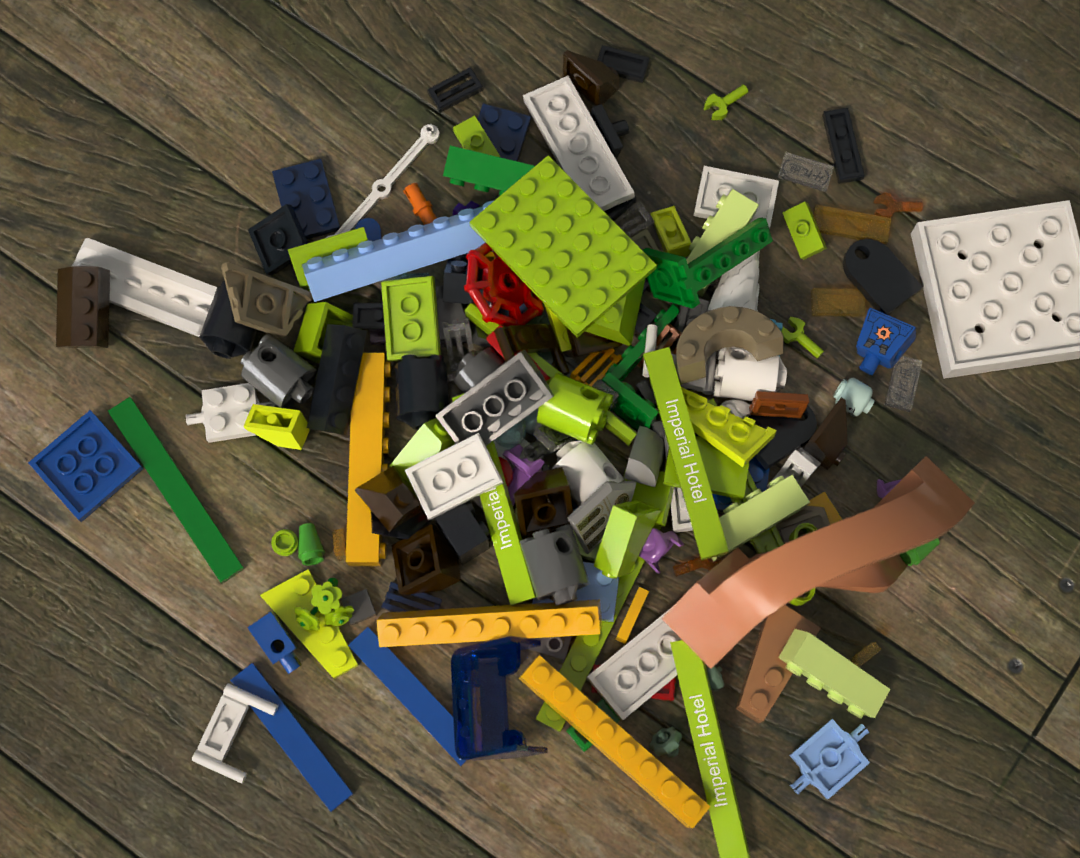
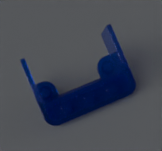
(481, 700)

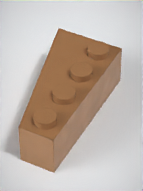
(767, 672)

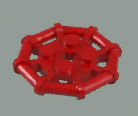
(497, 292)

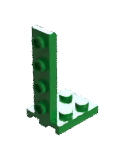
(680, 281)
(630, 406)

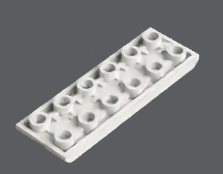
(150, 287)

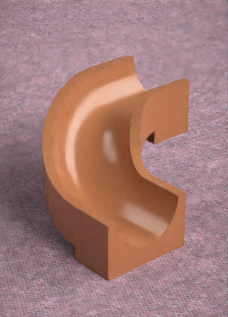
(846, 555)

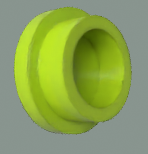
(285, 542)

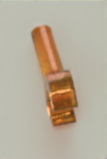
(895, 206)
(694, 565)

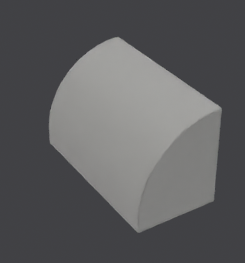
(645, 457)

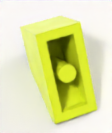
(278, 425)

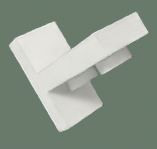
(800, 465)

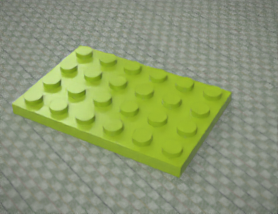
(562, 246)

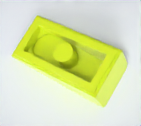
(671, 232)

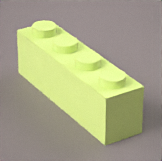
(733, 214)
(761, 511)
(834, 673)

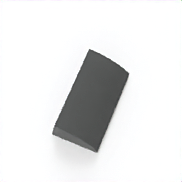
(497, 401)

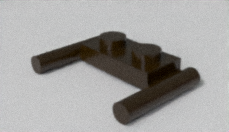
(532, 338)

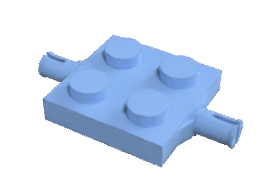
(829, 759)

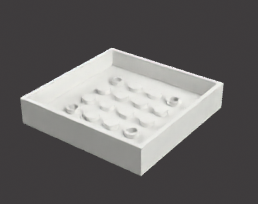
(1002, 287)

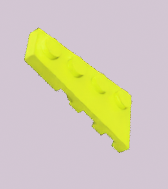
(725, 431)

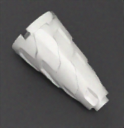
(738, 286)

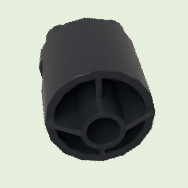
(220, 330)
(420, 389)

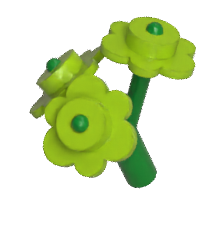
(324, 600)

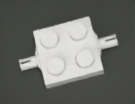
(226, 411)

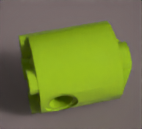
(575, 408)

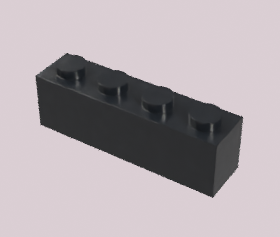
(336, 379)

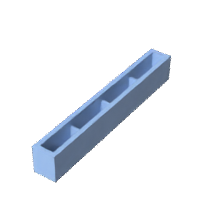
(392, 255)

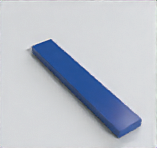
(407, 689)
(295, 741)

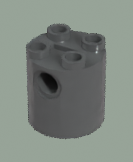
(476, 367)
(278, 373)
(555, 564)

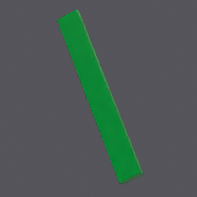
(176, 490)

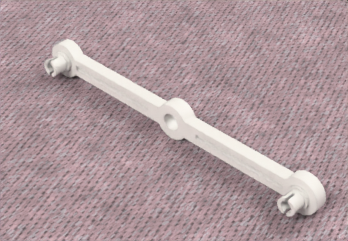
(429, 135)

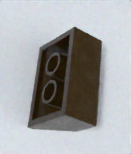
(83, 307)

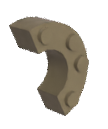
(722, 329)

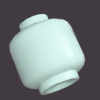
(856, 395)

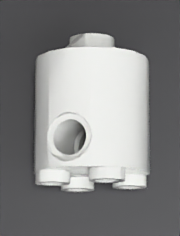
(742, 375)
(585, 469)

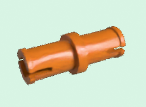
(421, 206)

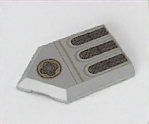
(592, 516)

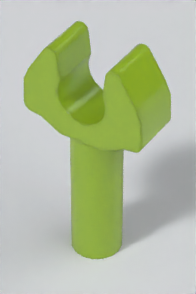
(722, 103)
(800, 337)

